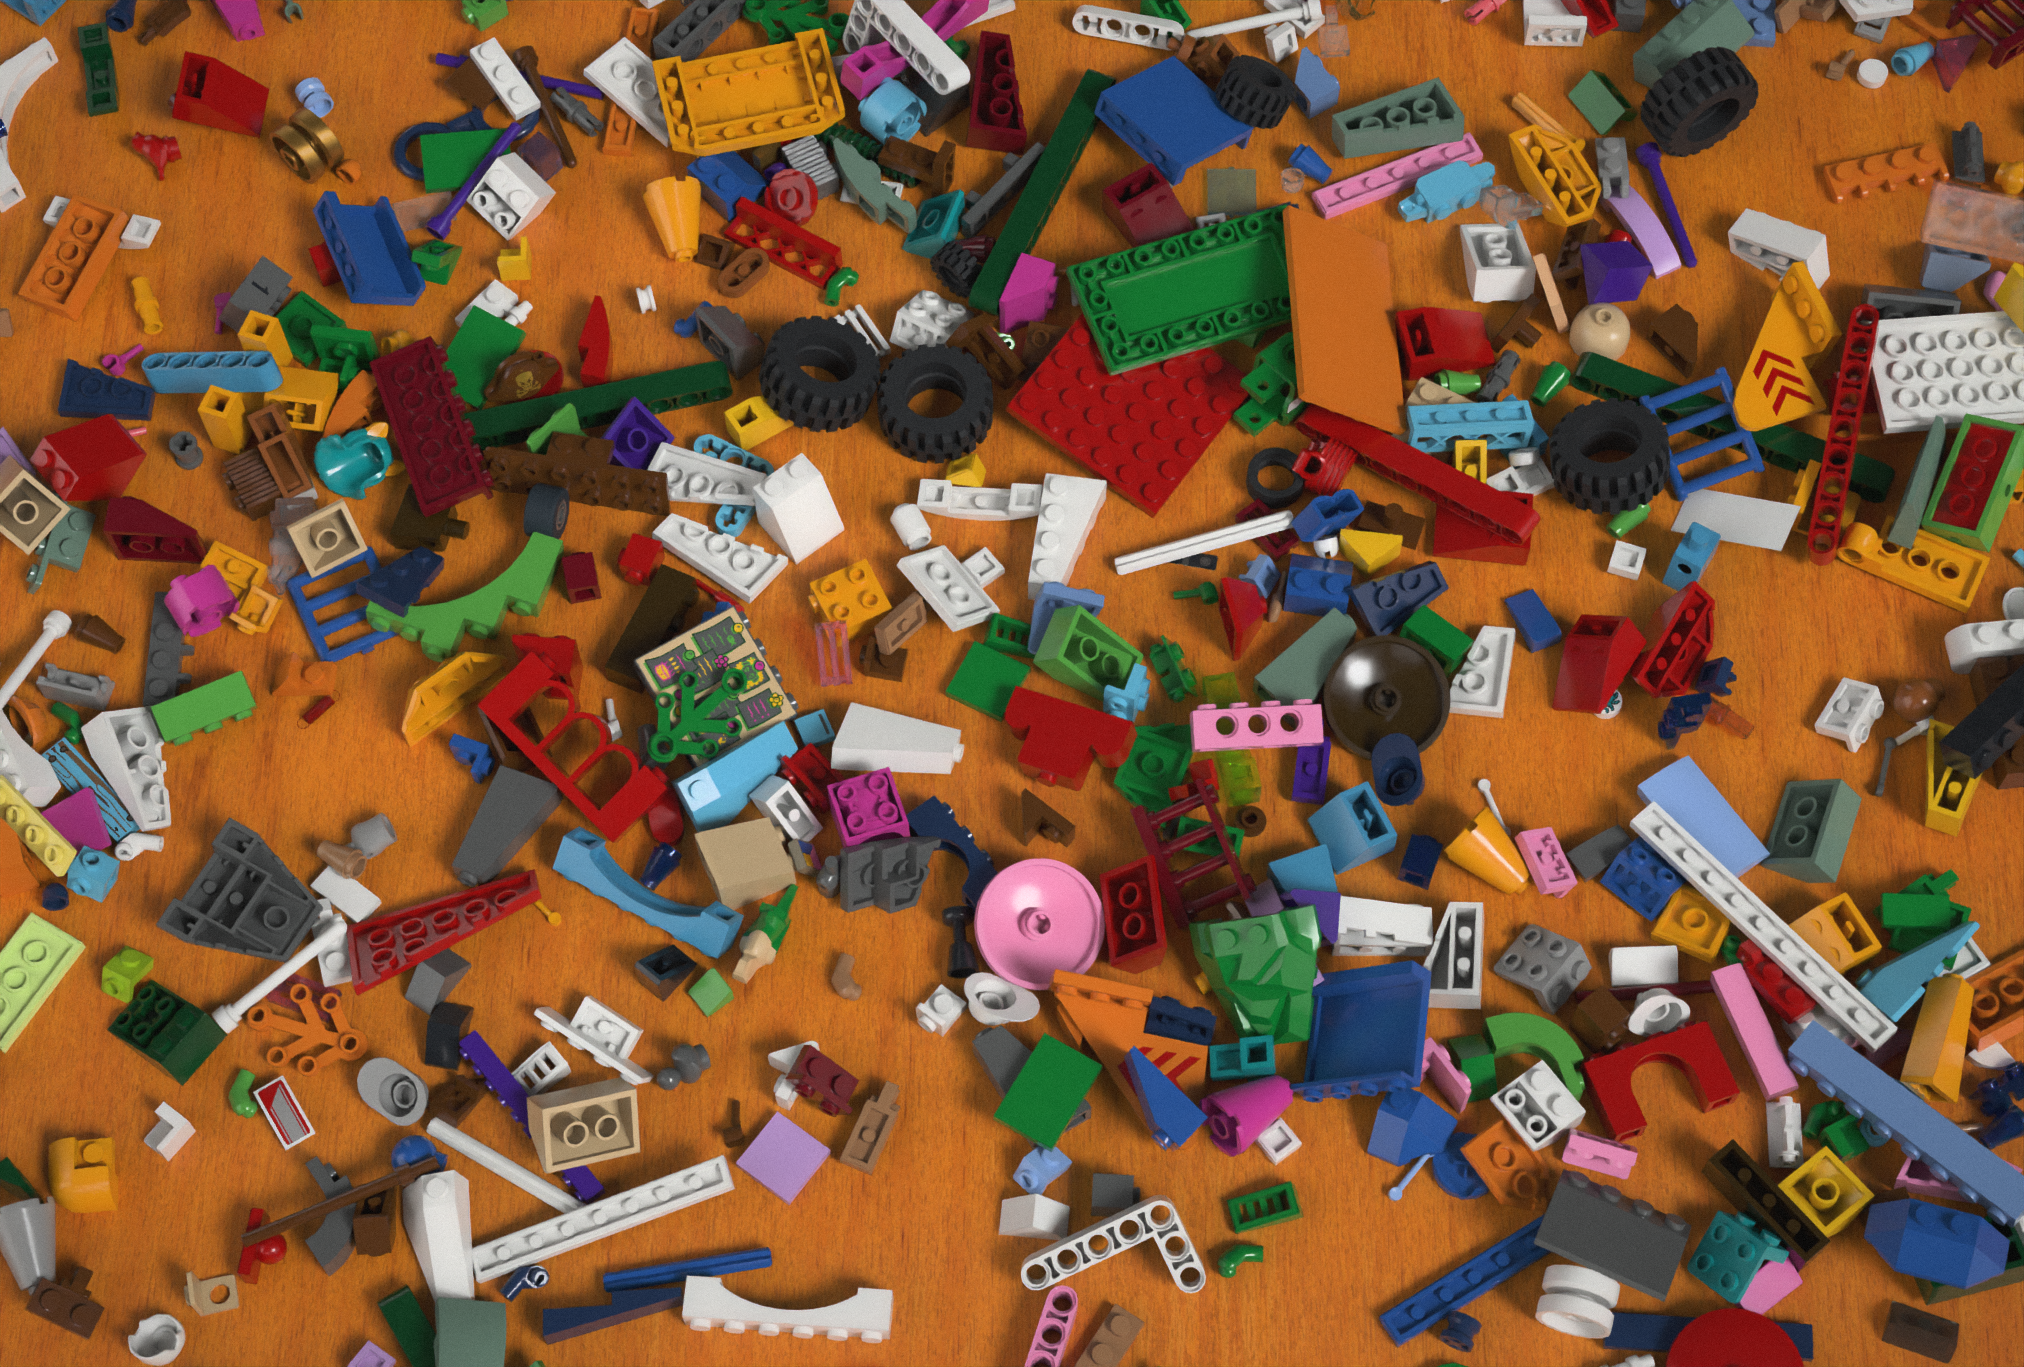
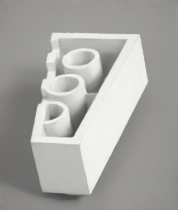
(1064, 522)

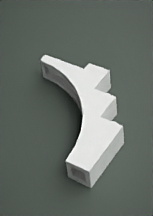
(15, 79)

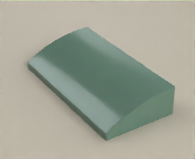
(1919, 486)

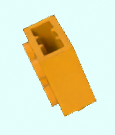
(850, 596)

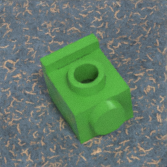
(483, 12)

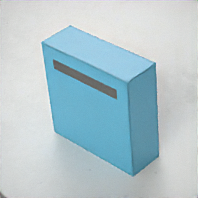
(815, 729)

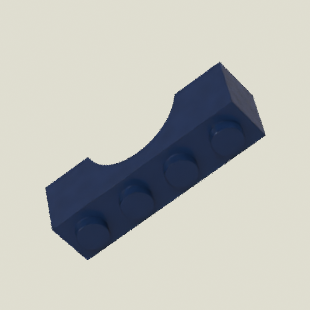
(938, 820)

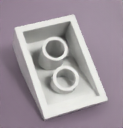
(1497, 263)

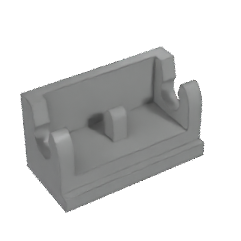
(76, 688)

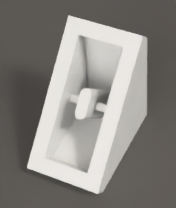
(1034, 1217)

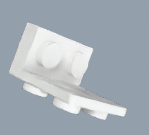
(1552, 24)
(927, 321)

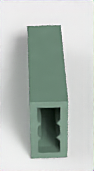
(1305, 664)

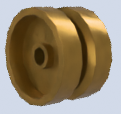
(306, 145)

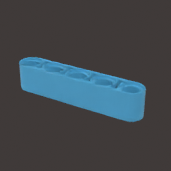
(225, 369)

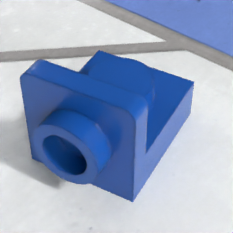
(471, 751)

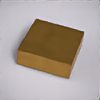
(766, 155)

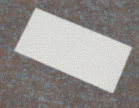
(1738, 518)

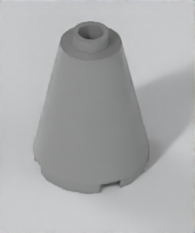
(29, 1241)

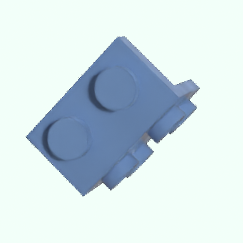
(1056, 596)

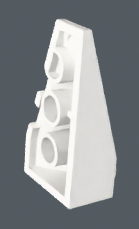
(130, 757)
(440, 1232)

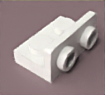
(1851, 713)

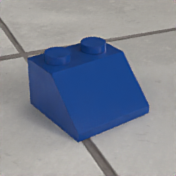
(725, 180)
(1317, 585)

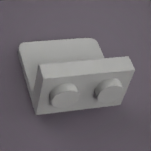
(1545, 964)

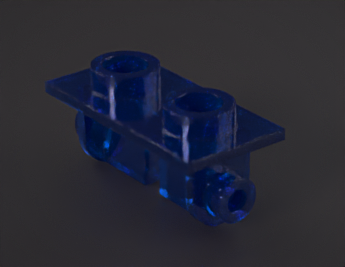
(1995, 1091)

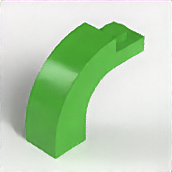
(1538, 1037)

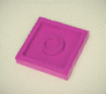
(80, 821)

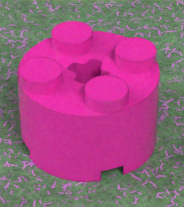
(200, 601)

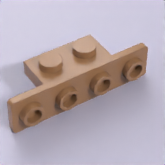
(1791, 10)

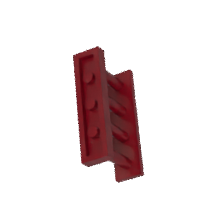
(2003, 48)
(1174, 880)

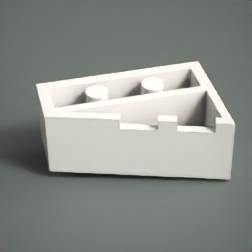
(1778, 244)
(1383, 929)
(1457, 958)

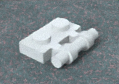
(499, 302)

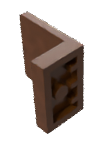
(1039, 343)

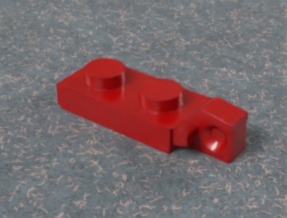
(1774, 983)

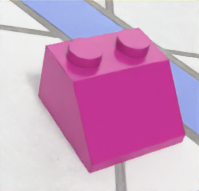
(1028, 293)

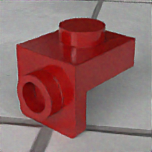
(1201, 769)

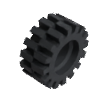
(956, 268)

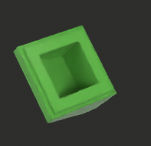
(711, 992)

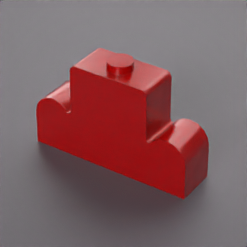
(1065, 738)

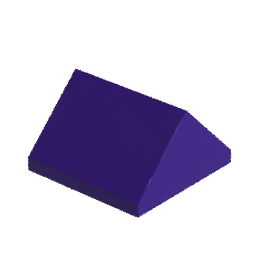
(1613, 271)
(636, 436)
(1327, 910)

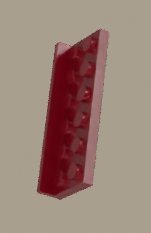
(431, 426)

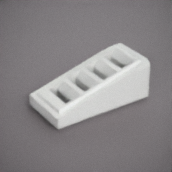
(536, 1060)

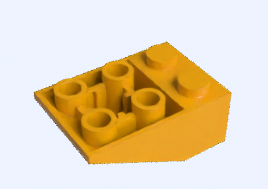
(1838, 934)

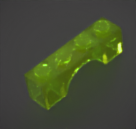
(1236, 767)

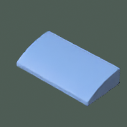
(1704, 814)

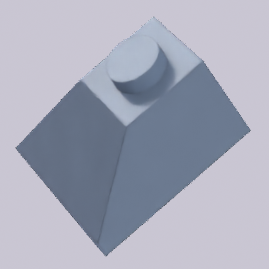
(1950, 268)

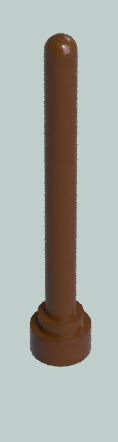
(526, 60)

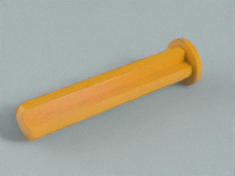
(1538, 116)

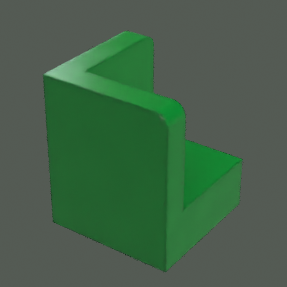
(1844, 1138)

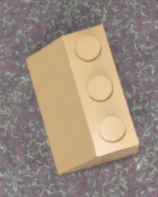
(584, 1124)

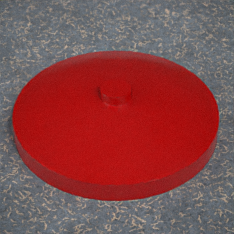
(1733, 1340)

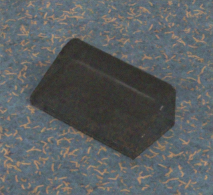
(1920, 1332)

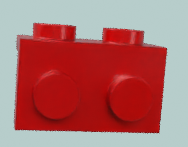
(812, 775)

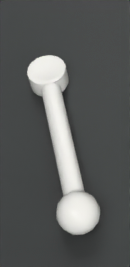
(1484, 787)

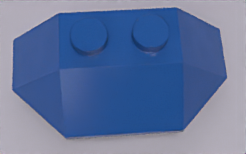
(1936, 1242)

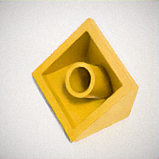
(1827, 1192)

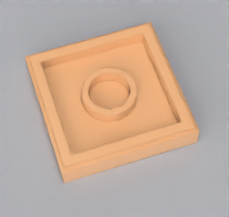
(1551, 293)

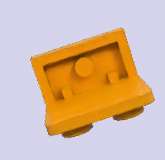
(1805, 497)

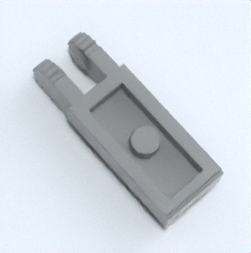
(1612, 165)

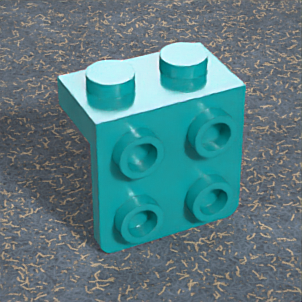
(1733, 1254)

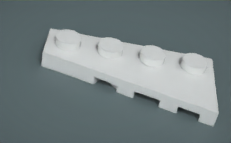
(704, 478)
(728, 562)

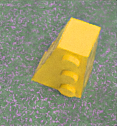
(1946, 788)

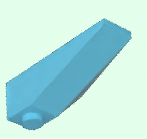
(722, 786)
(1898, 982)

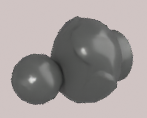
(688, 1064)

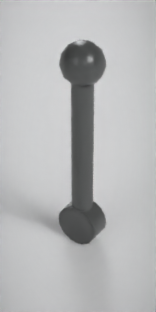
(1889, 743)

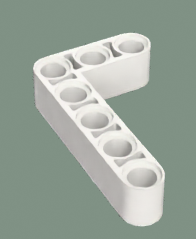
(910, 37)
(1118, 1242)

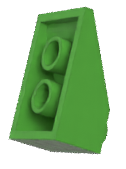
(1085, 653)

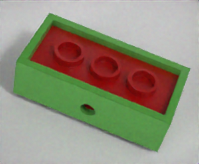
(1976, 482)

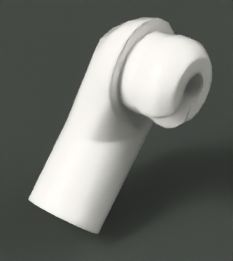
(137, 843)

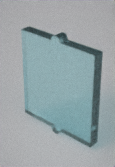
(1231, 191)

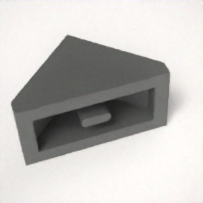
(435, 980)

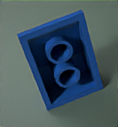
(1165, 1107)

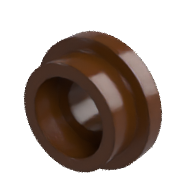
(1254, 829)

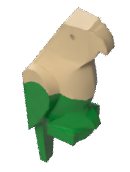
(764, 937)

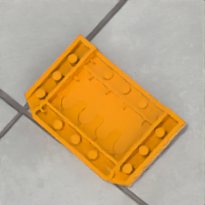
(750, 96)

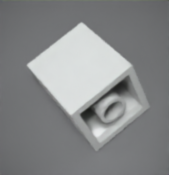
(797, 508)

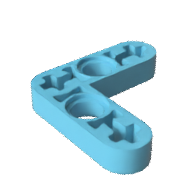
(725, 451)

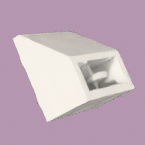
(510, 195)
(1539, 1107)

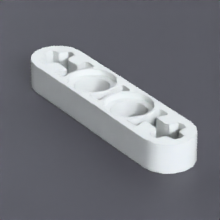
(1128, 22)

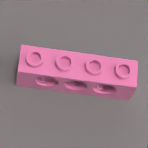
(1207, 738)

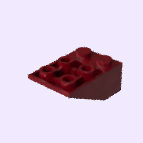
(1144, 207)

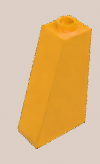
(1939, 1040)

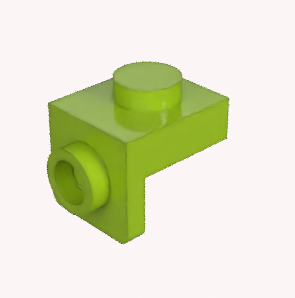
(124, 973)

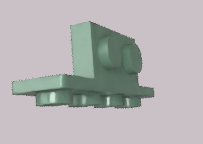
(63, 545)

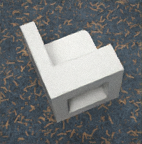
(169, 1133)

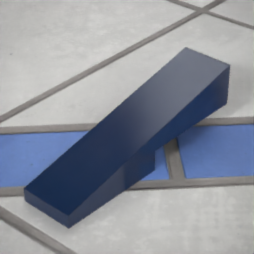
(626, 1306)

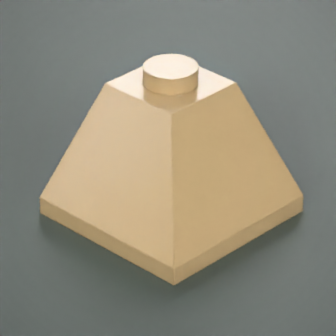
(327, 538)

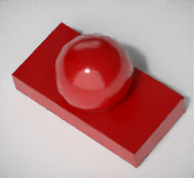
(267, 1251)

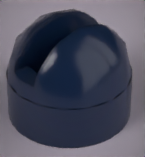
(55, 897)

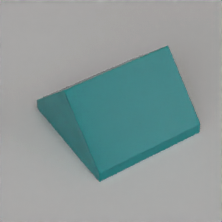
(936, 224)

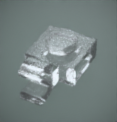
(1333, 38)

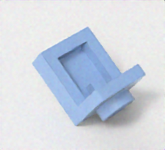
(1040, 1169)

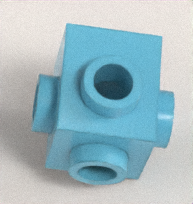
(92, 873)

